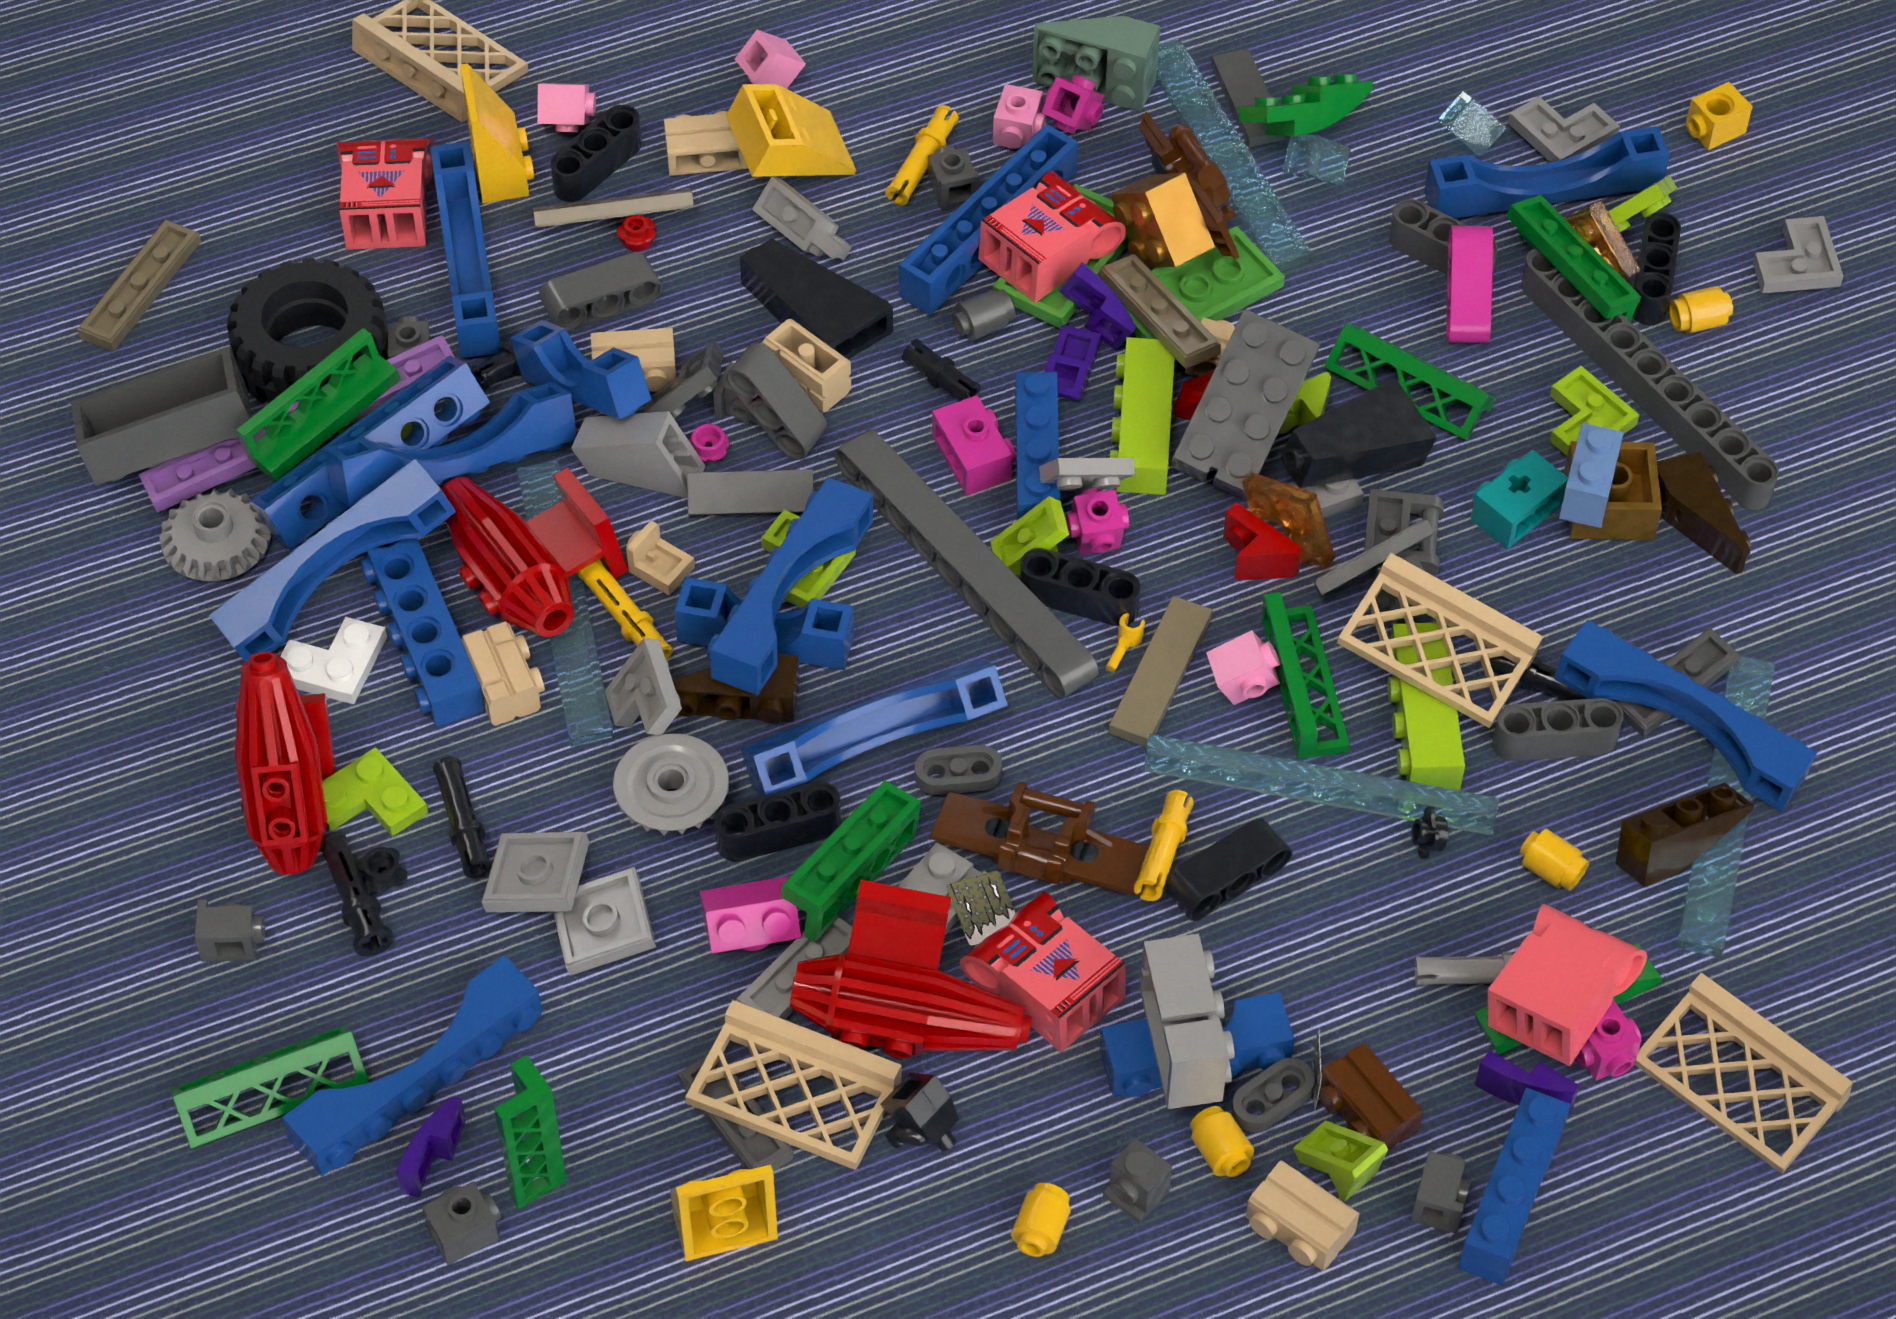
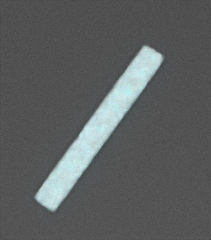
(1249, 189)
(575, 647)
(1318, 783)
(1716, 870)

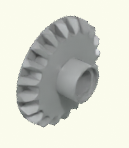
(214, 536)
(666, 764)

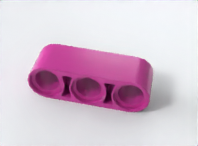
(1469, 284)

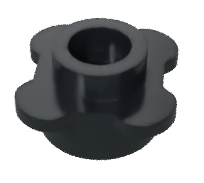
(1429, 833)
(379, 859)

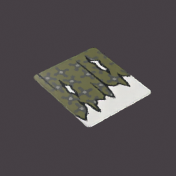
(981, 905)
(1316, 1067)

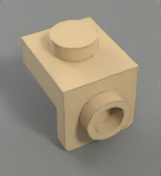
(657, 560)

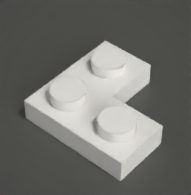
(340, 669)

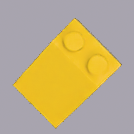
(495, 141)
(725, 1212)

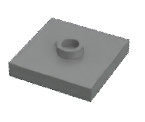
(535, 872)
(605, 922)

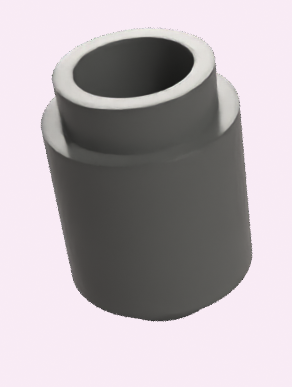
(983, 314)

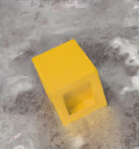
(1718, 116)

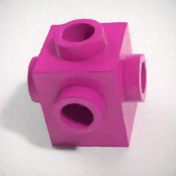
(1062, 99)
(1097, 521)
(1611, 1045)

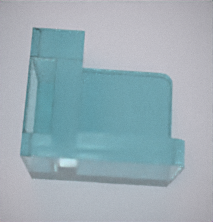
(1471, 123)
(1317, 158)

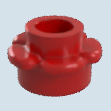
(636, 233)

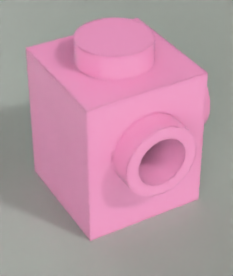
(769, 60)
(565, 105)
(1018, 116)
(1244, 667)

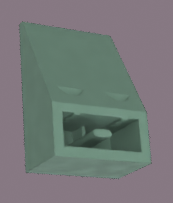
(1110, 51)

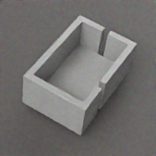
(1185, 1021)

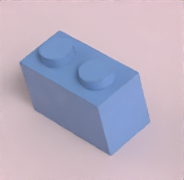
(1591, 475)

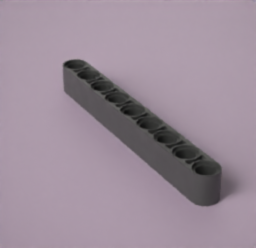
(1654, 385)
(967, 564)

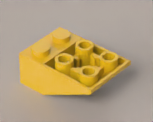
(786, 134)

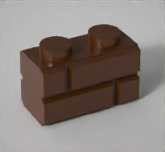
(1369, 1097)

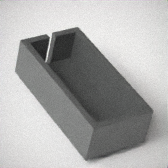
(1245, 403)
(161, 416)

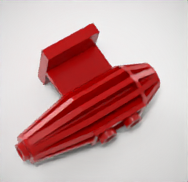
(528, 564)
(281, 763)
(890, 984)

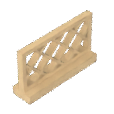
(421, 68)
(1463, 616)
(805, 1050)
(1774, 1051)

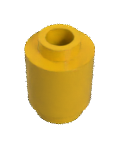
(1700, 310)
(1553, 859)
(1221, 1142)
(1041, 1220)

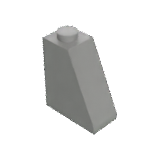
(638, 451)

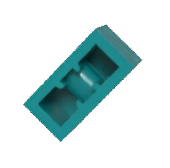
(1518, 498)

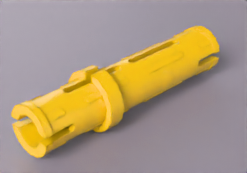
(916, 164)
(598, 578)
(1167, 834)

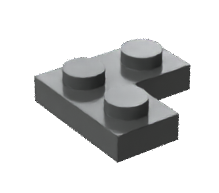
(696, 377)

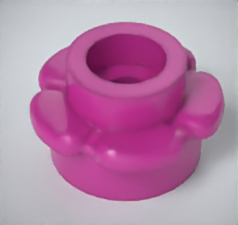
(709, 436)

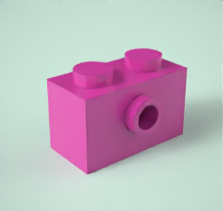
(973, 445)
(748, 916)

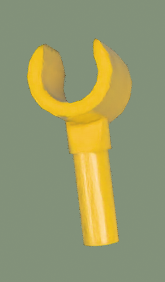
(1127, 638)

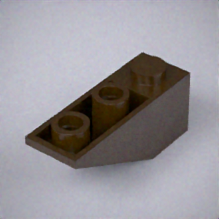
(1699, 510)
(710, 697)
(1677, 833)

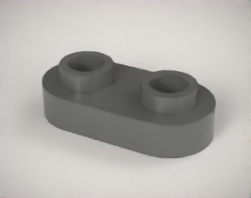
(958, 769)
(1269, 1095)

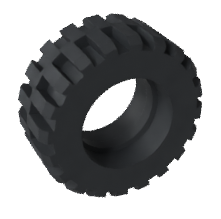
(294, 299)

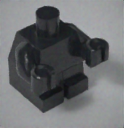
(922, 1113)

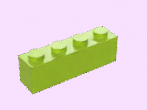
(1145, 414)
(1426, 725)

